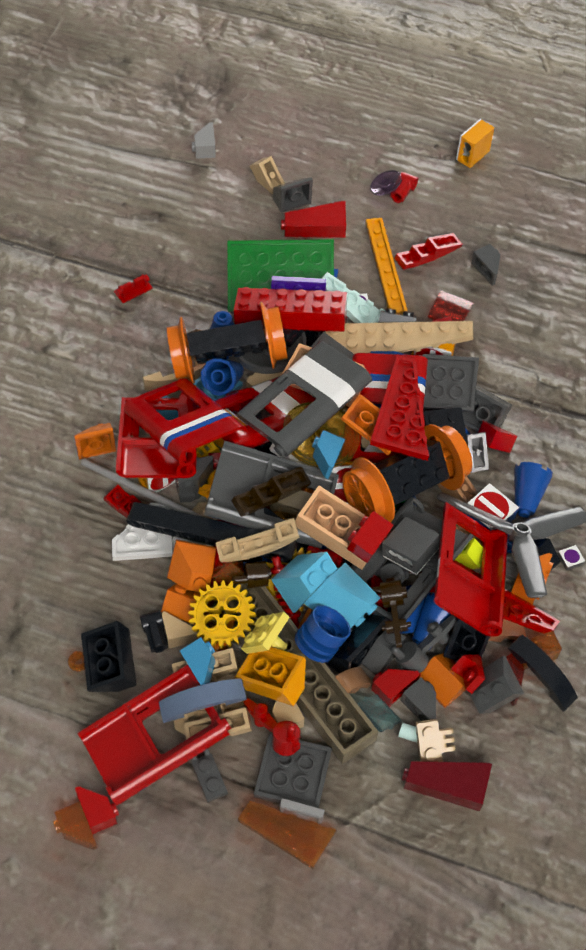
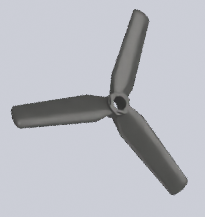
(522, 536)

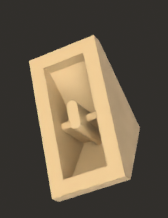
(177, 631)

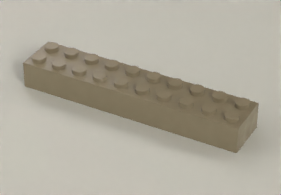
(323, 698)

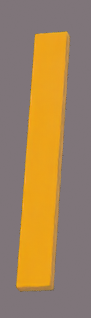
(385, 265)

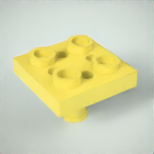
(266, 634)

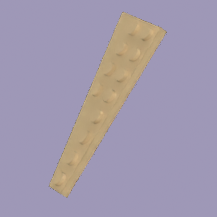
(401, 335)

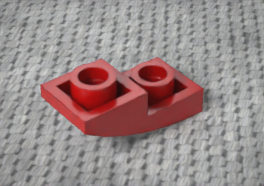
(120, 500)

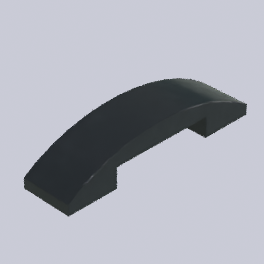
(546, 670)

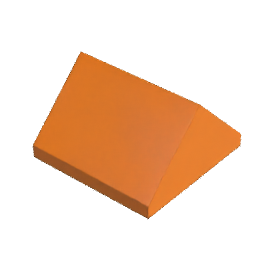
(445, 682)

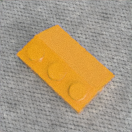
(274, 675)

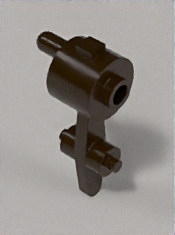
(256, 573)
(393, 596)

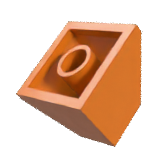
(95, 441)
(192, 565)

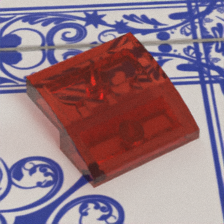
(450, 305)

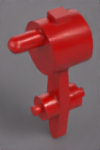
(285, 733)

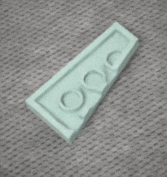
(357, 308)

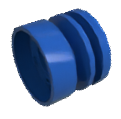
(322, 634)

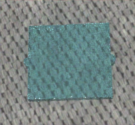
(379, 713)

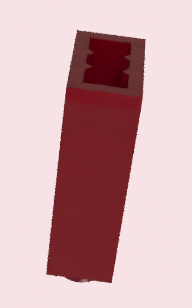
(450, 781)

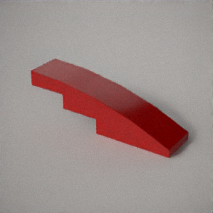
(429, 251)

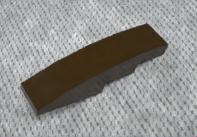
(271, 492)

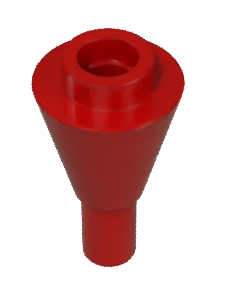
(337, 559)

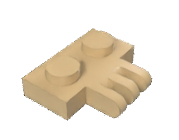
(433, 740)

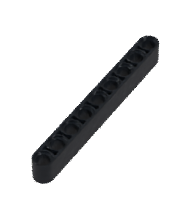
(196, 528)

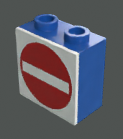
(495, 503)

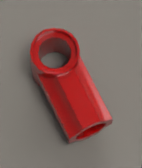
(407, 184)

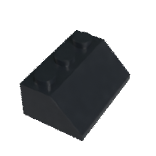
(358, 643)
(108, 658)

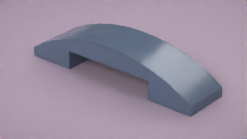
(201, 697)

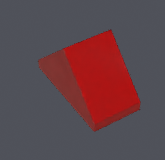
(497, 437)

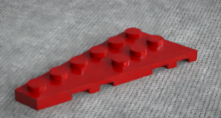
(401, 414)
(522, 612)

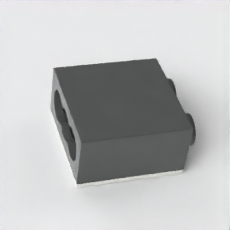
(411, 545)

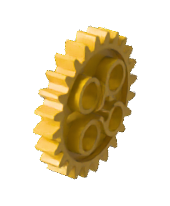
(221, 633)

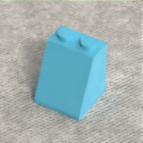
(303, 577)
(346, 594)

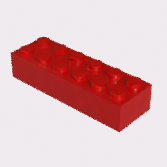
(297, 308)

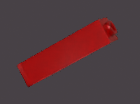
(316, 221)

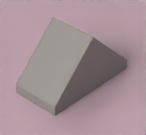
(478, 449)

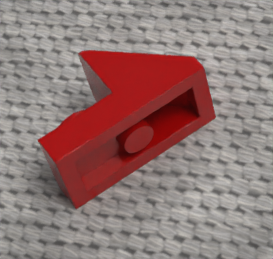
(471, 669)

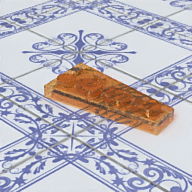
(293, 835)

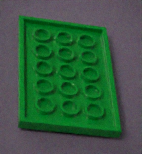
(256, 261)

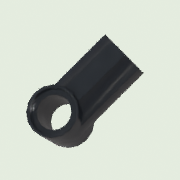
(153, 627)

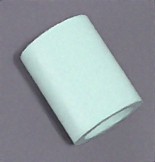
(408, 732)

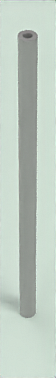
(137, 488)

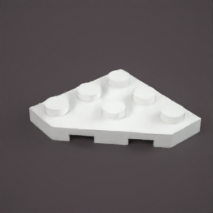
(141, 543)

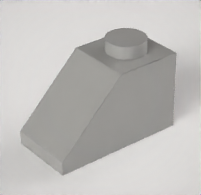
(204, 142)

